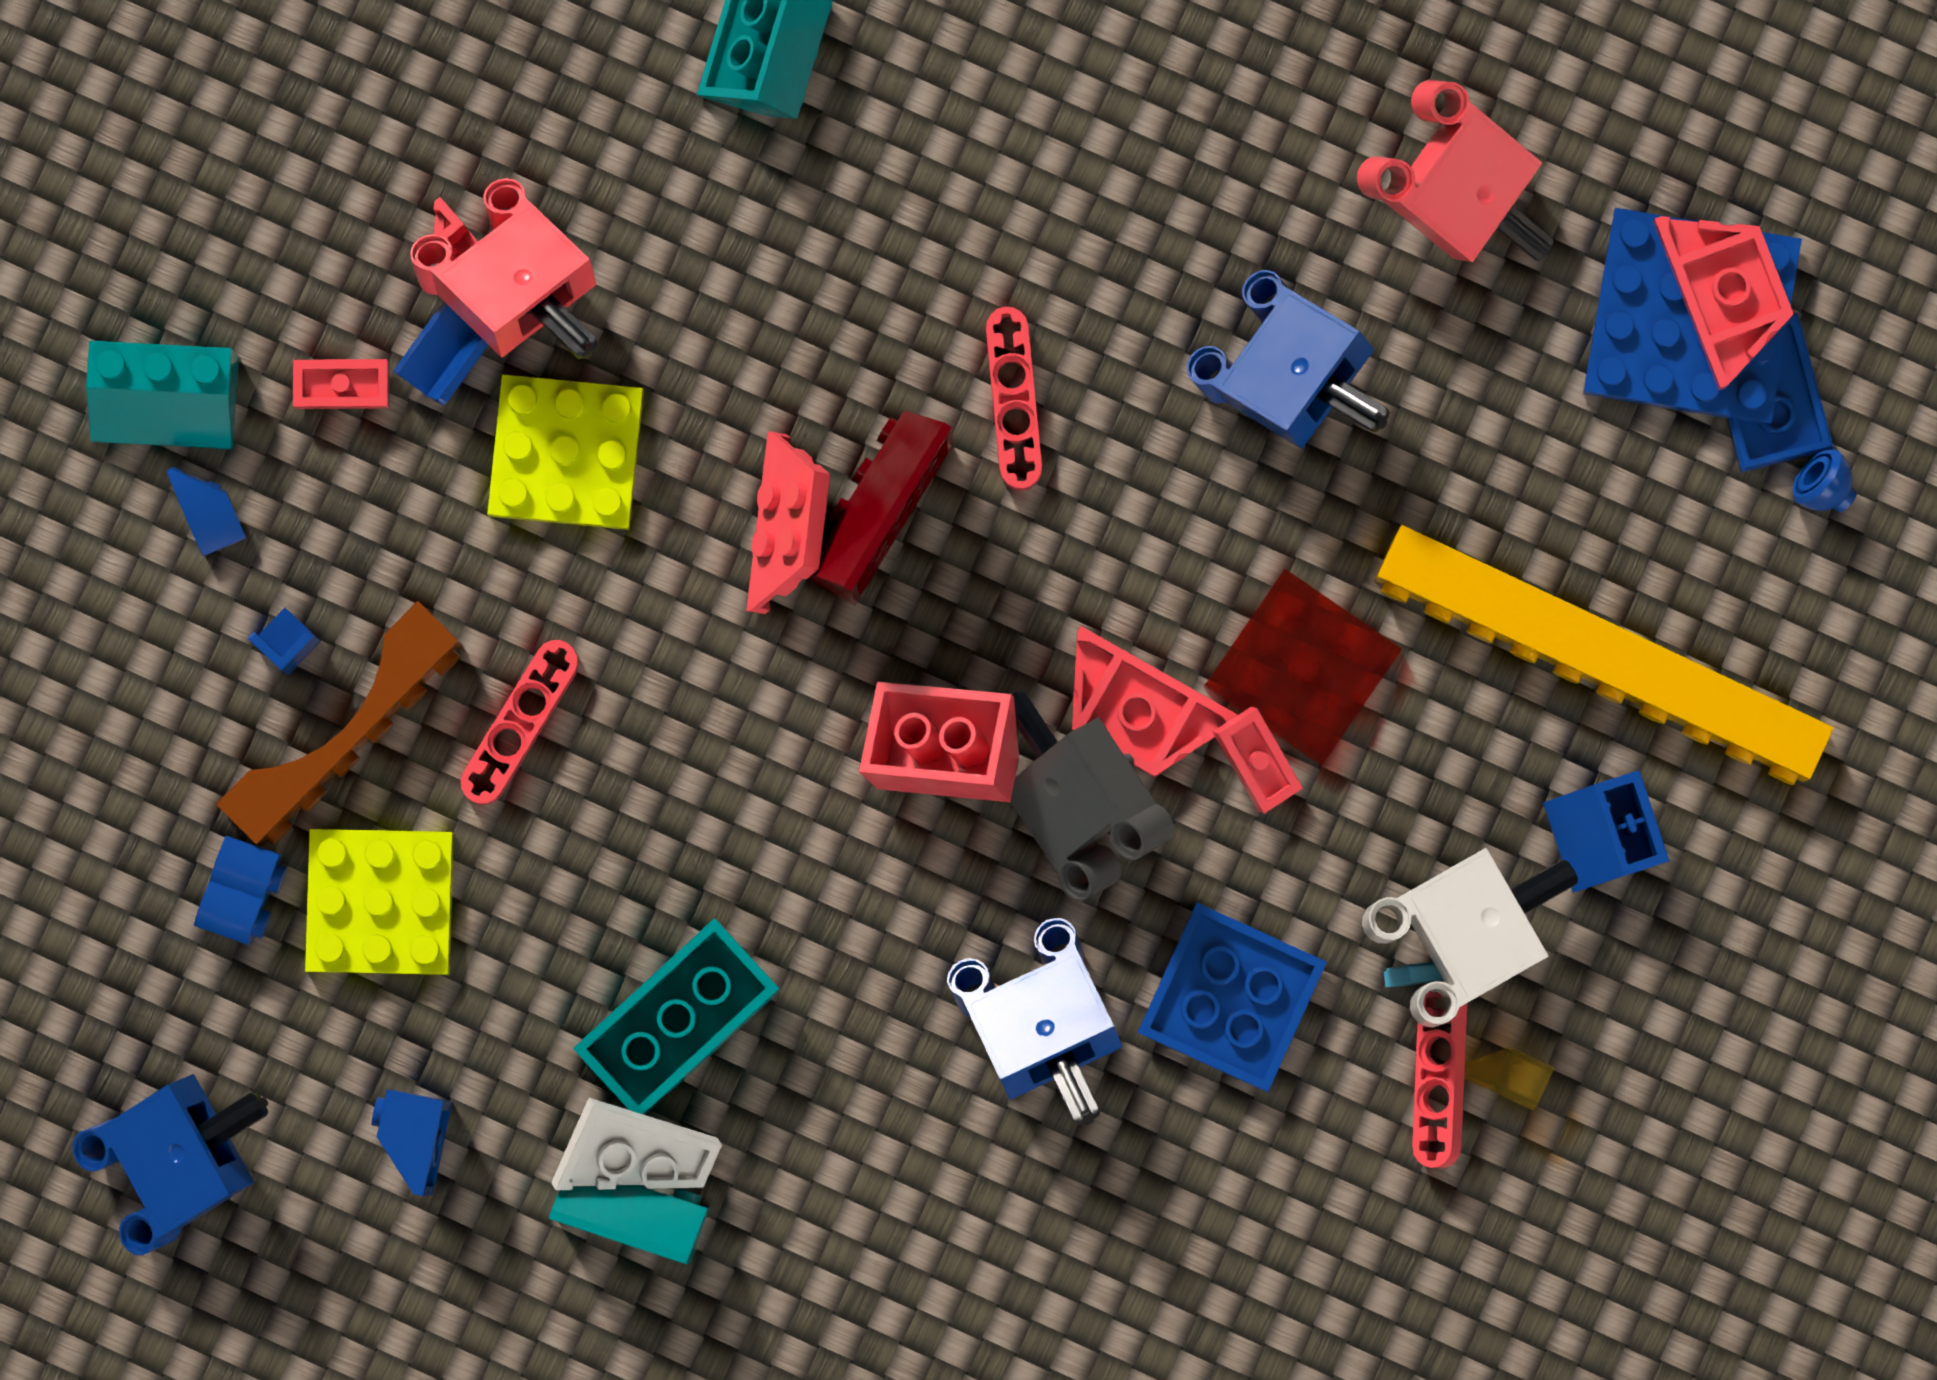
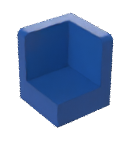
(285, 641)

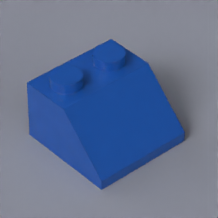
(413, 1135)

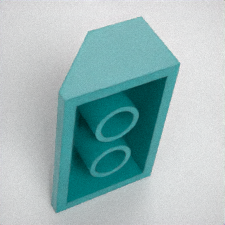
(764, 54)
(162, 394)
(636, 1217)

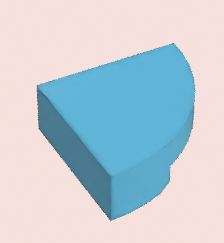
(1411, 974)

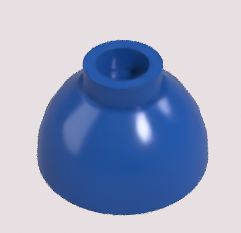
(1825, 483)

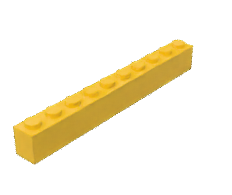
(1604, 655)

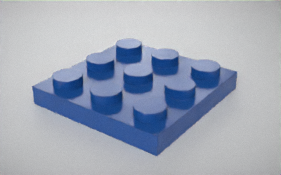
(1232, 997)

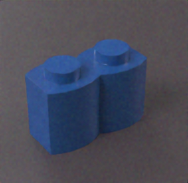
(240, 890)

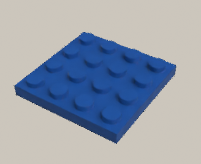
(1646, 340)

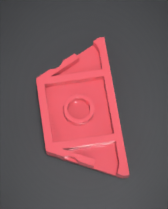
(1726, 289)
(788, 522)
(1140, 706)

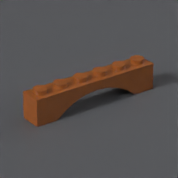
(271, 796)

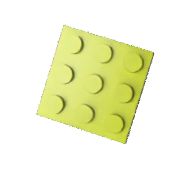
(565, 452)
(379, 902)

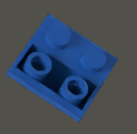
(1606, 830)

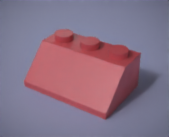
(941, 742)

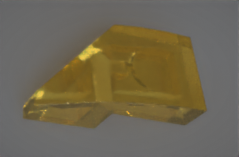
(1510, 1076)

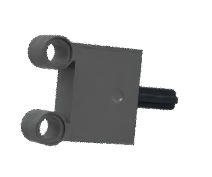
(1080, 794)

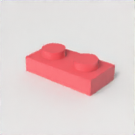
(341, 384)
(1257, 760)

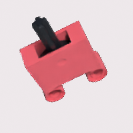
(1461, 179)
(511, 277)

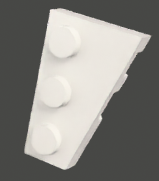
(633, 1149)

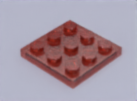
(1303, 667)

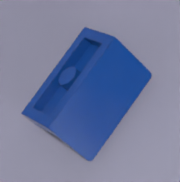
(441, 355)

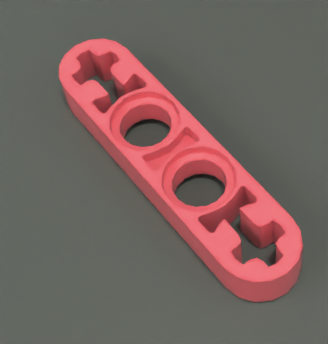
(1013, 398)
(526, 726)
(1450, 1076)

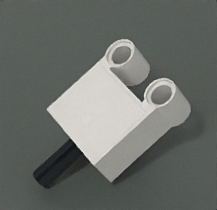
(1471, 928)

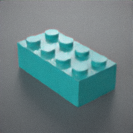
(677, 1019)

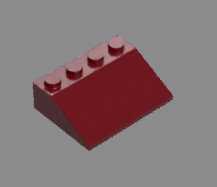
(881, 503)

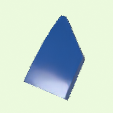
(207, 511)

